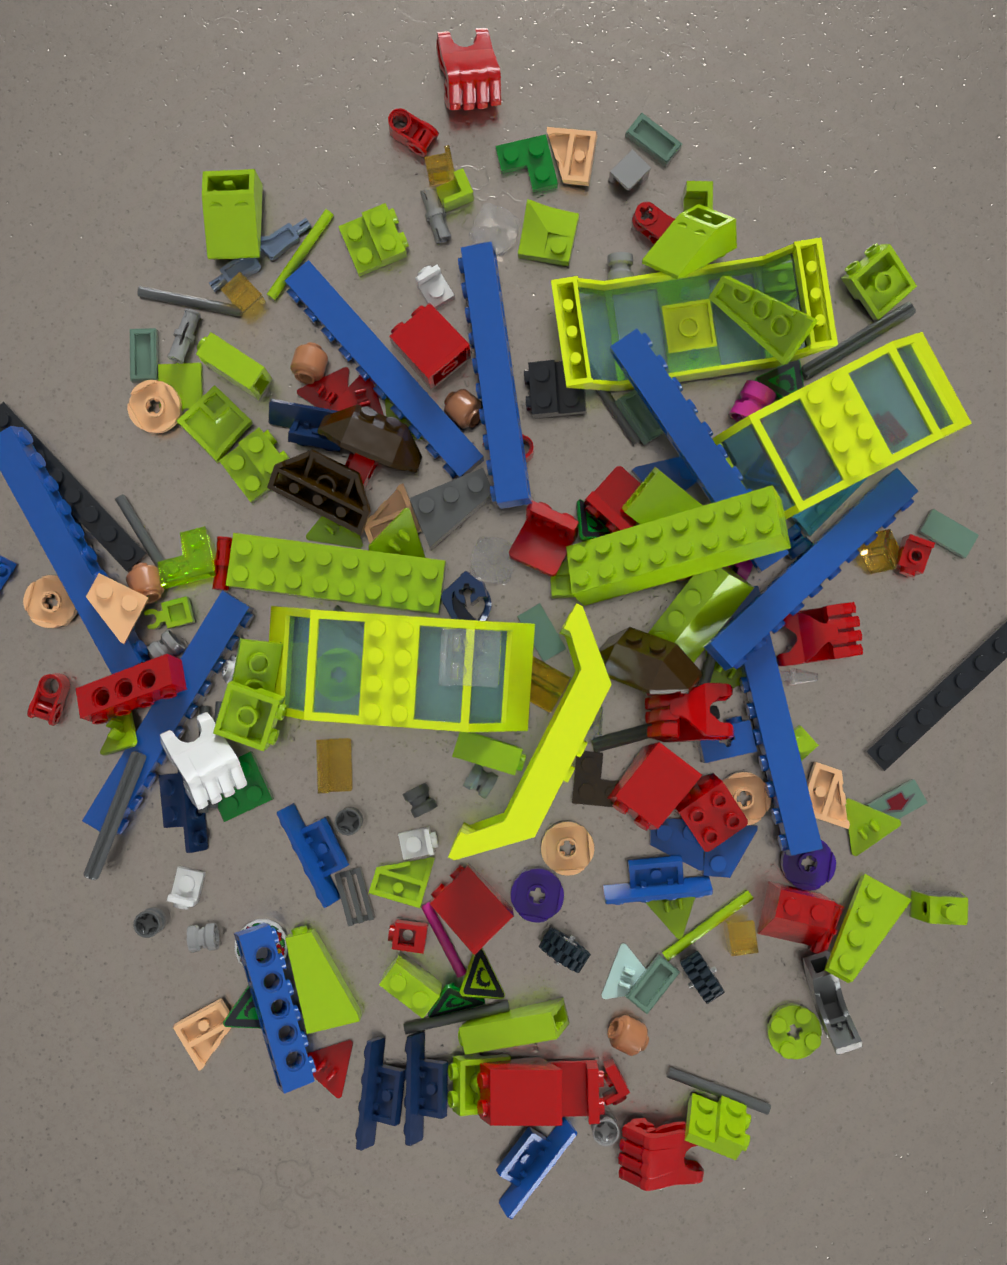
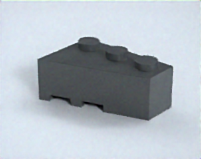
(450, 504)

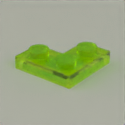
(194, 563)

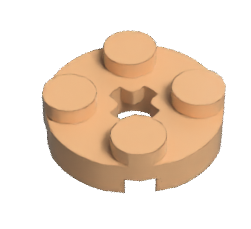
(141, 402)
(39, 611)
(753, 786)
(578, 858)

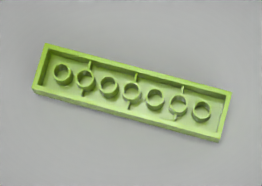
(678, 546)
(336, 573)

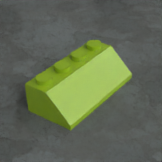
(702, 609)

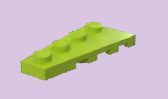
(765, 319)
(865, 925)

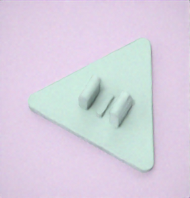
(623, 974)

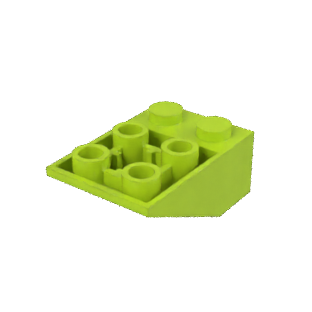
(232, 213)
(692, 242)

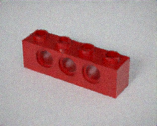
(131, 689)

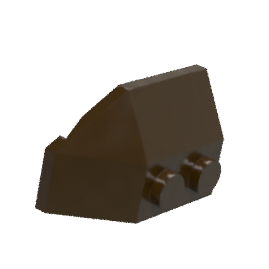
(373, 437)
(323, 488)
(648, 663)

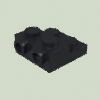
(549, 391)

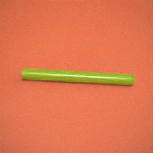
(300, 254)
(707, 925)

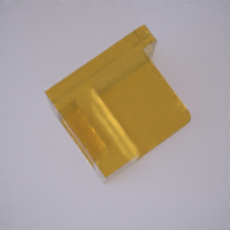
(440, 167)
(242, 293)
(881, 553)
(740, 937)

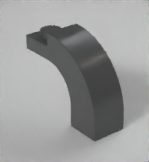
(830, 1004)

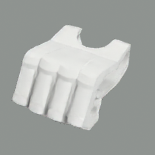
(205, 764)

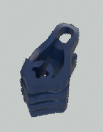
(455, 601)

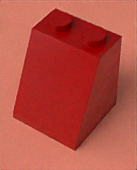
(430, 345)
(653, 786)
(471, 907)
(795, 914)
(520, 1093)

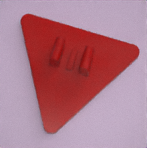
(326, 390)
(358, 393)
(332, 1066)

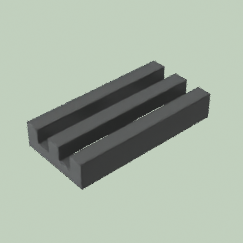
(360, 918)

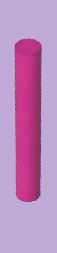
(443, 939)

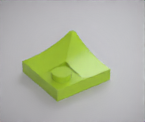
(547, 234)
(215, 423)

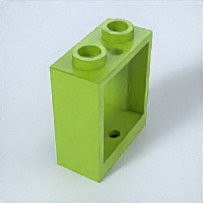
(489, 752)

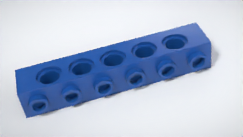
(287, 1075)

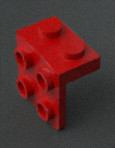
(609, 498)
(544, 538)
(711, 812)
(581, 1089)

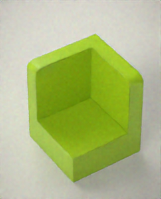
(456, 192)
(698, 193)

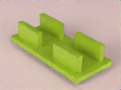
(257, 664)

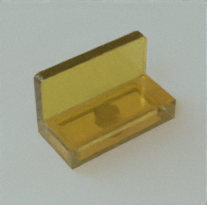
(546, 685)
(334, 765)

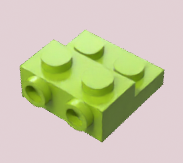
(374, 239)
(878, 280)
(253, 463)
(250, 716)
(465, 1088)
(718, 1125)

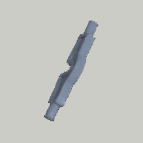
(271, 245)

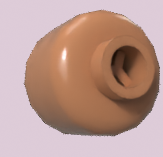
(309, 363)
(463, 408)
(146, 581)
(628, 1035)

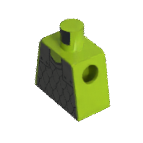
(942, 907)

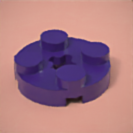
(816, 875)
(524, 903)

